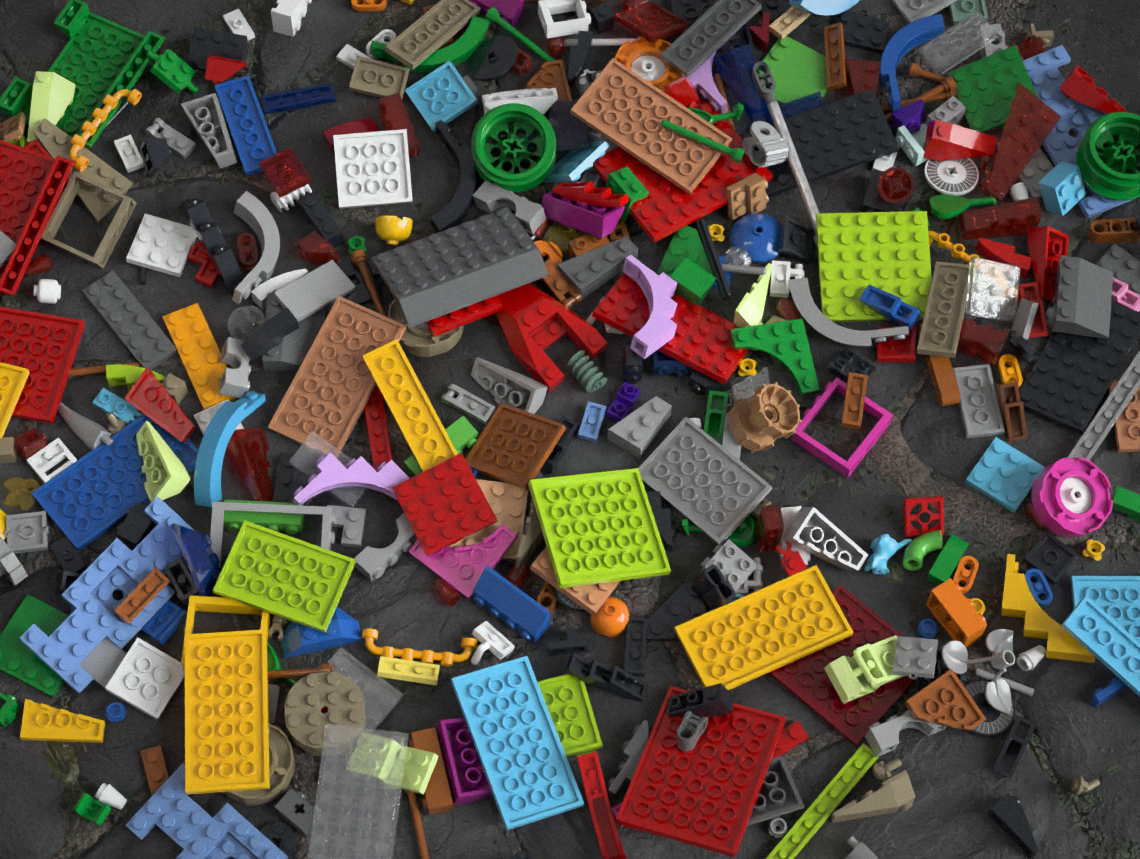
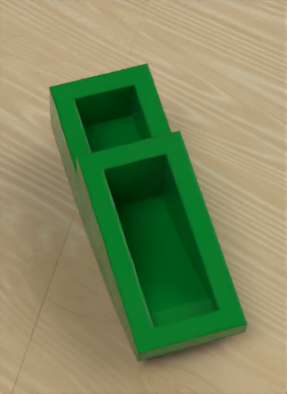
(716, 415)
(1127, 503)
(947, 560)

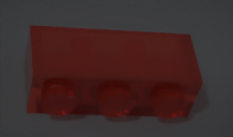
(769, 528)

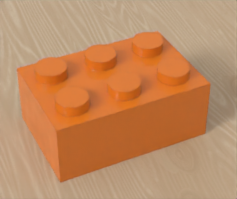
(956, 613)

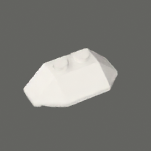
(537, 98)

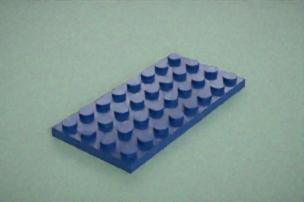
(104, 484)

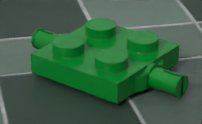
(172, 71)

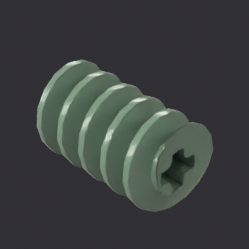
(585, 373)

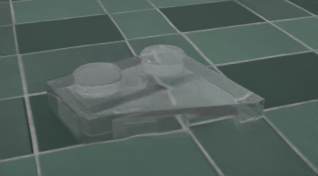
(747, 388)

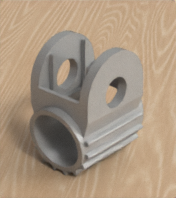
(771, 146)

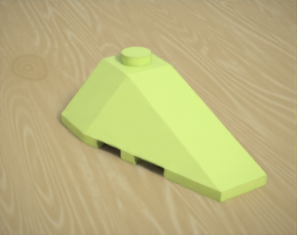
(163, 469)

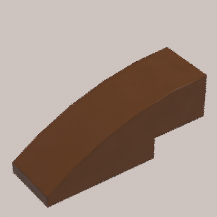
(1011, 410)

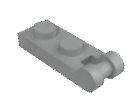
(176, 141)
(468, 403)

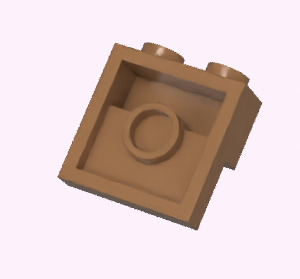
(747, 196)

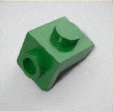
(9, 709)
(91, 809)

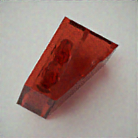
(862, 75)
(395, 117)
(981, 341)

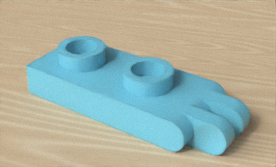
(121, 408)

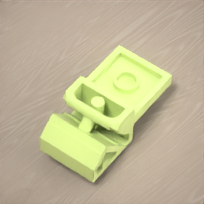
(864, 671)
(418, 769)

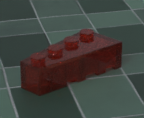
(1001, 220)

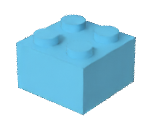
(1062, 188)

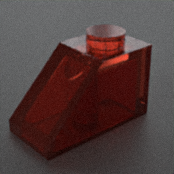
(317, 249)

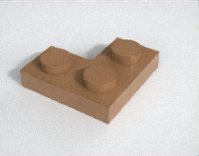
(13, 127)

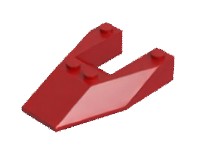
(537, 321)

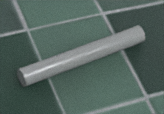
(744, 269)
(1012, 685)

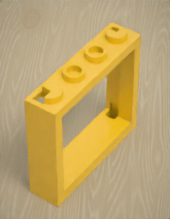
(220, 605)

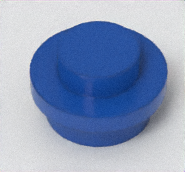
(927, 628)
(115, 712)

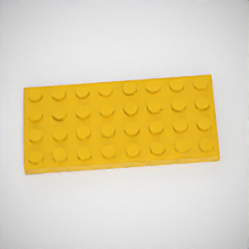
(764, 630)
(226, 712)

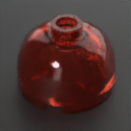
(896, 184)

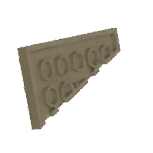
(59, 144)

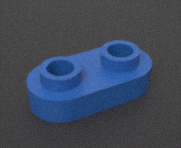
(1039, 588)

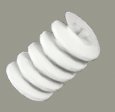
(283, 201)

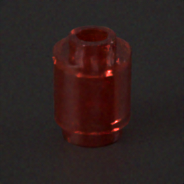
(555, 46)
(788, 309)
(518, 576)

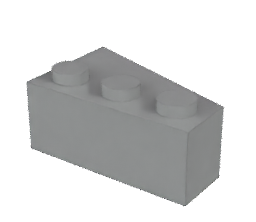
(640, 427)

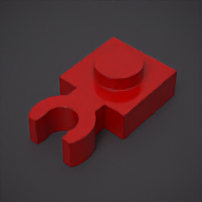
(791, 562)

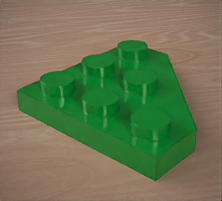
(684, 244)

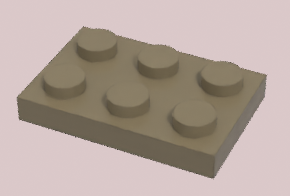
(378, 78)

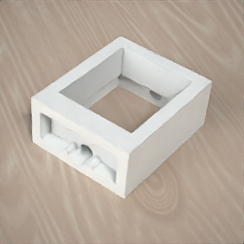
(551, 29)

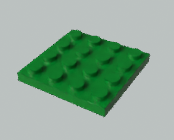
(989, 88)

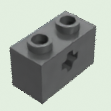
(287, 810)

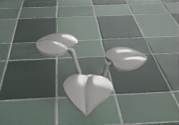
(1001, 644)

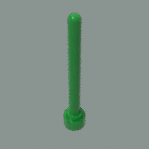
(494, 16)
(736, 153)

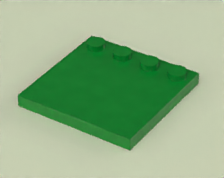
(17, 658)

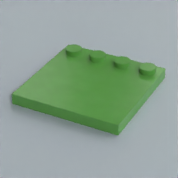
(796, 70)

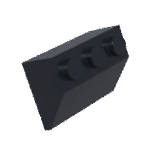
(216, 43)

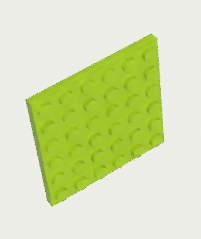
(875, 250)
(599, 527)

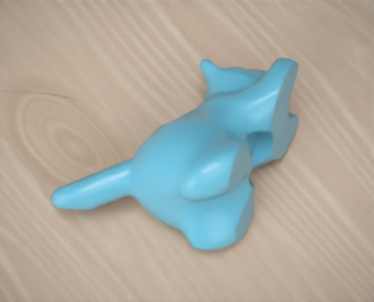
(883, 549)

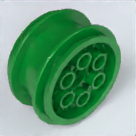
(525, 120)
(1099, 169)

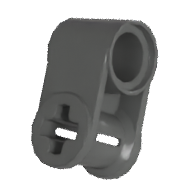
(690, 731)

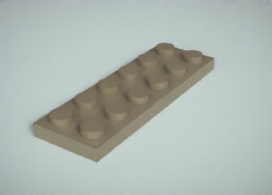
(431, 31)
(944, 310)

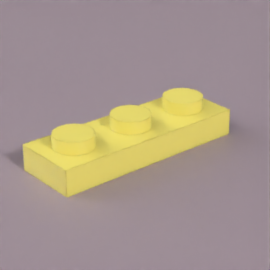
(408, 670)

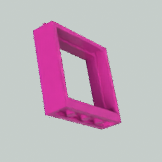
(824, 453)

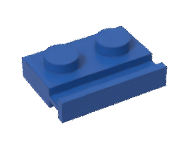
(165, 622)

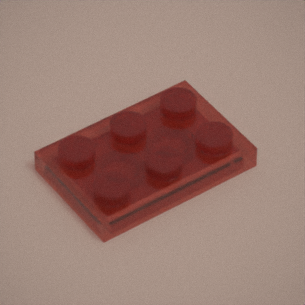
(285, 172)

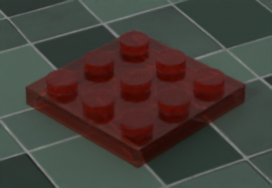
(651, 22)

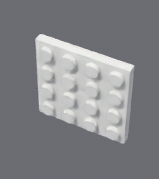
(373, 168)

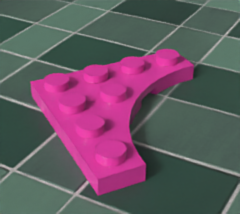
(466, 564)

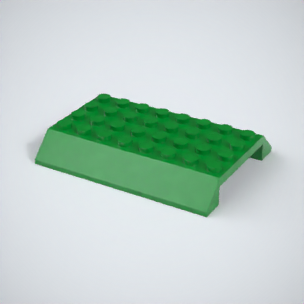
(96, 59)

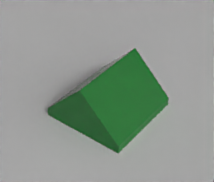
(692, 281)

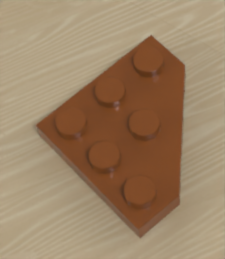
(552, 76)
(946, 704)

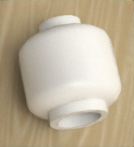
(47, 291)

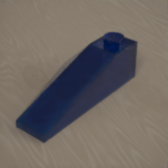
(736, 70)

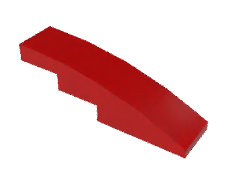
(586, 193)

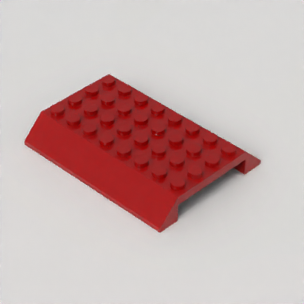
(27, 198)

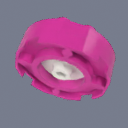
(1072, 497)

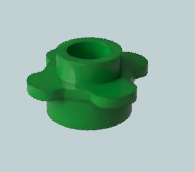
(356, 241)

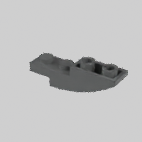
(632, 753)

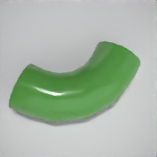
(920, 547)

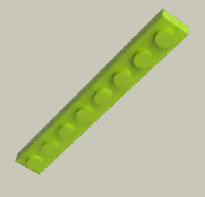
(825, 804)

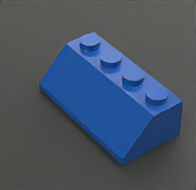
(511, 605)

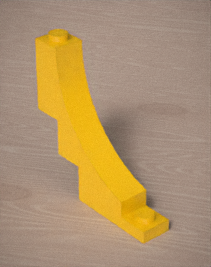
(1021, 604)

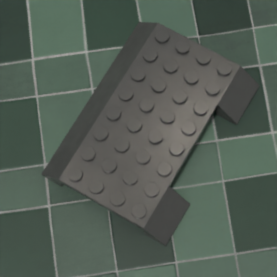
(459, 266)

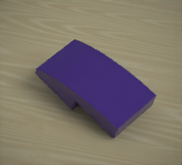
(623, 402)

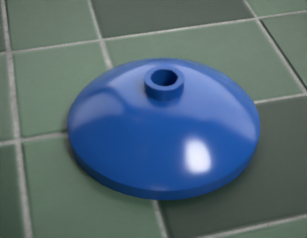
(760, 246)

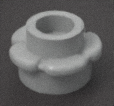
(781, 824)

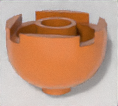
(611, 618)

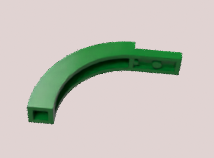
(456, 52)

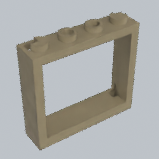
(113, 232)

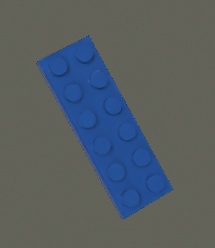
(246, 123)

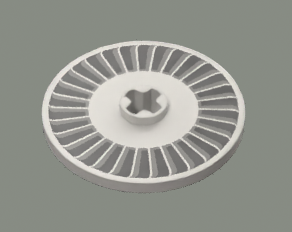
(962, 180)

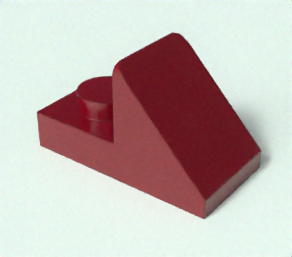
(761, 32)

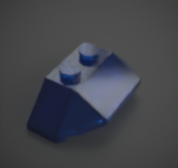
(199, 557)

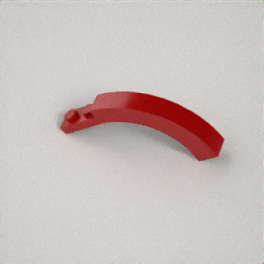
(599, 806)

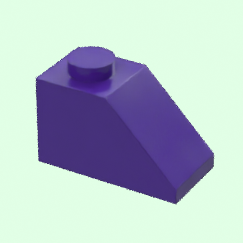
(909, 116)

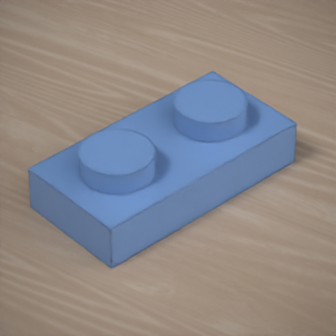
(592, 421)

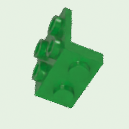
(625, 182)

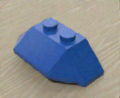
(303, 639)

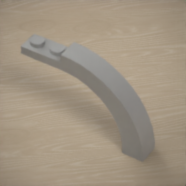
(265, 227)
(853, 338)

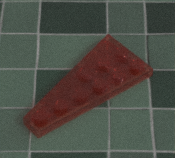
(1022, 136)

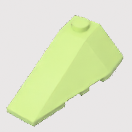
(49, 99)
(752, 305)

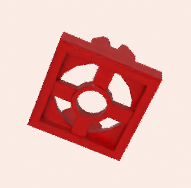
(909, 503)

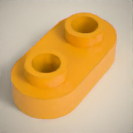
(1012, 372)

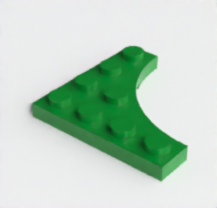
(786, 344)

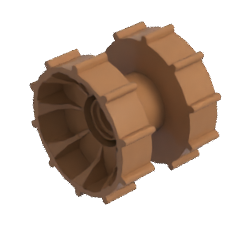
(764, 417)

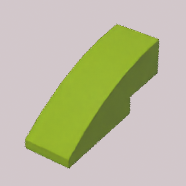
(126, 375)

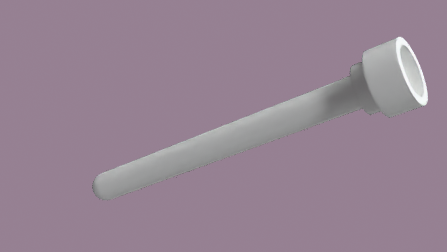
(602, 42)

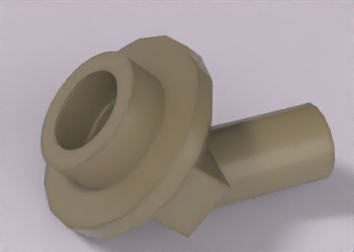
(115, 424)
(882, 770)
(1080, 785)

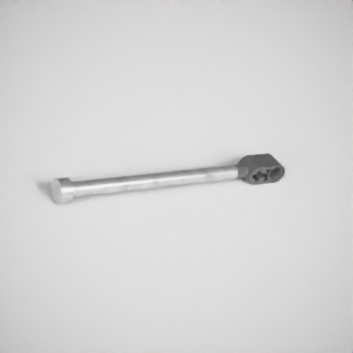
(780, 125)

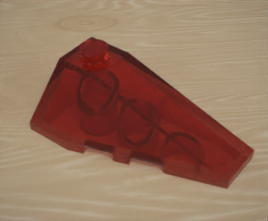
(248, 456)

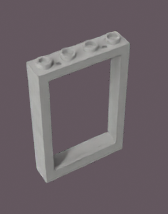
(217, 520)

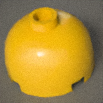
(393, 229)

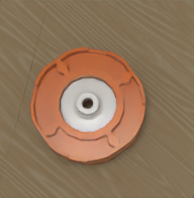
(646, 61)

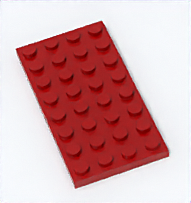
(700, 336)

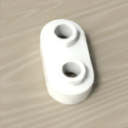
(384, 34)

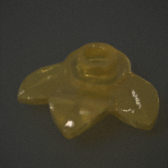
(561, 237)
(19, 493)

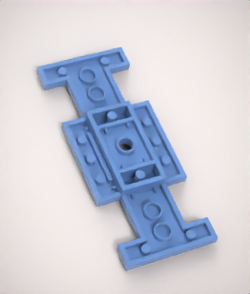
(1059, 144)
(95, 605)
(196, 830)

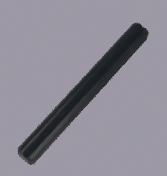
(713, 259)

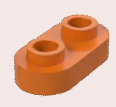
(369, 5)
(966, 576)

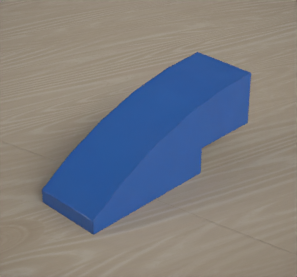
(890, 307)

